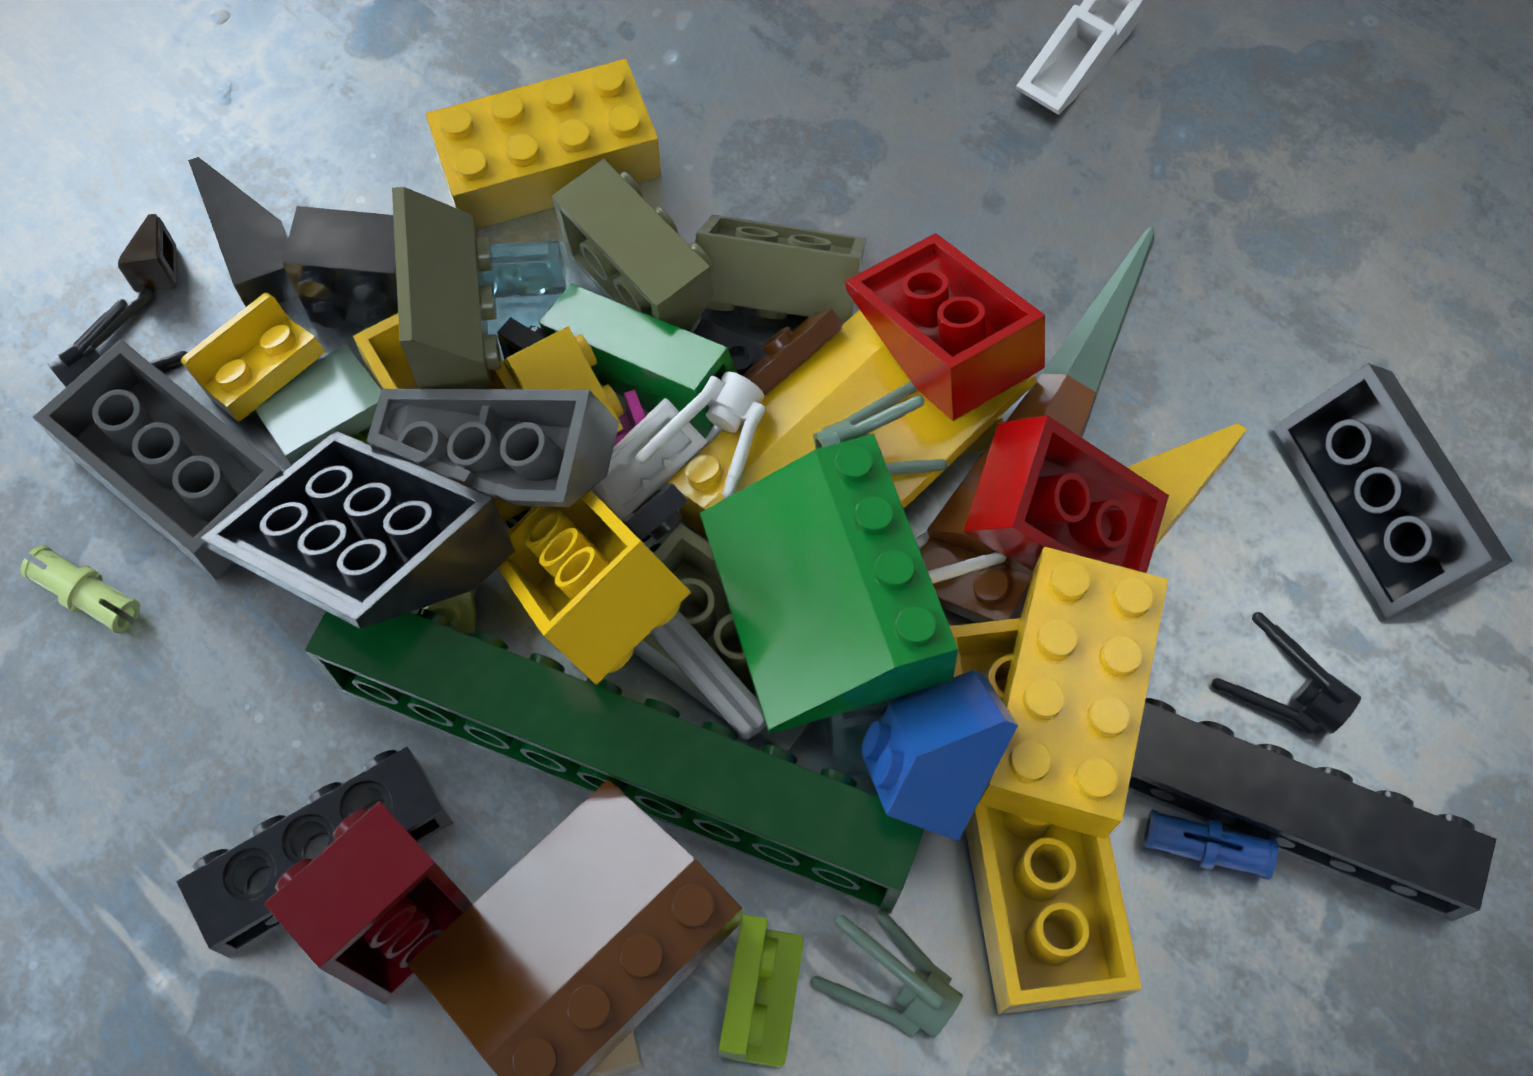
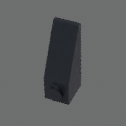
(247, 236)

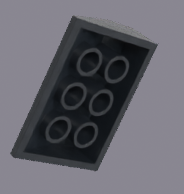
(365, 533)

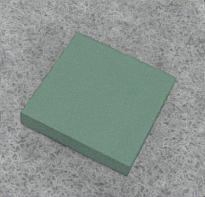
(319, 400)

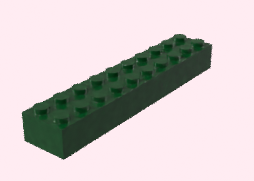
(592, 734)

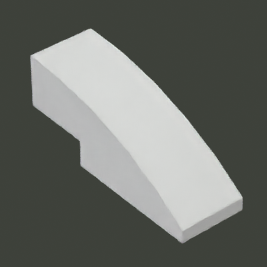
(1079, 50)

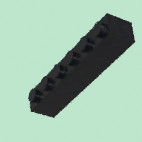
(1311, 812)

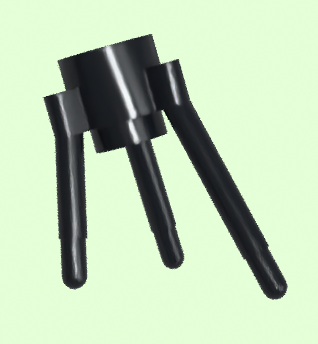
(84, 352)
(1322, 695)

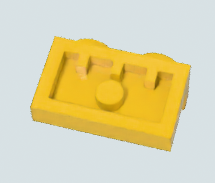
(251, 357)

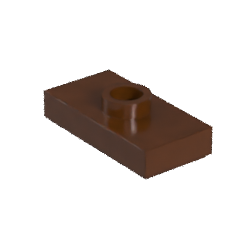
(791, 348)

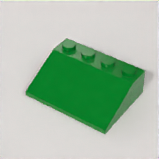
(828, 587)

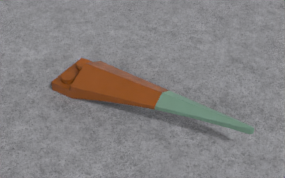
(1066, 394)

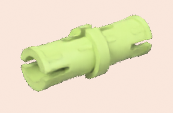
(80, 589)

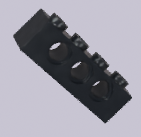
(218, 884)

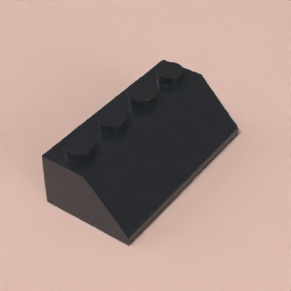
(1390, 492)

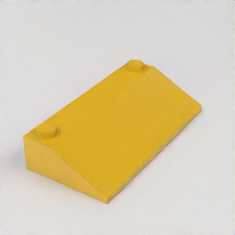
(824, 390)

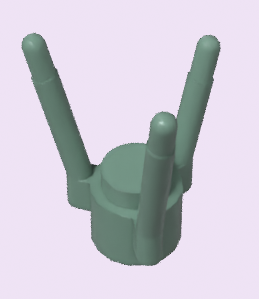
(875, 416)
(925, 993)

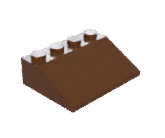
(577, 941)

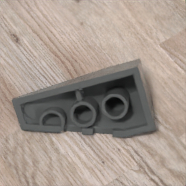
(502, 442)

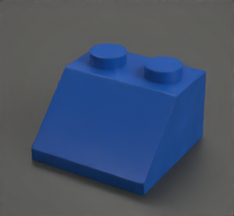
(938, 752)

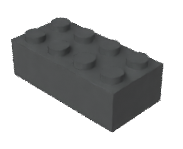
(156, 450)

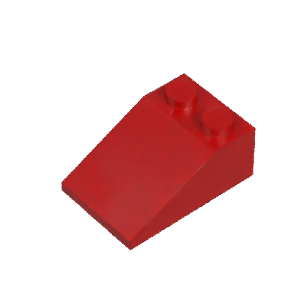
(950, 324)
(1064, 495)

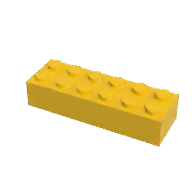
(1042, 890)

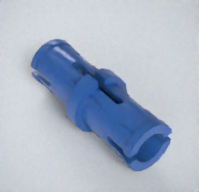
(1210, 844)

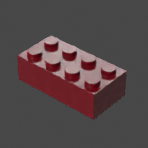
(367, 903)

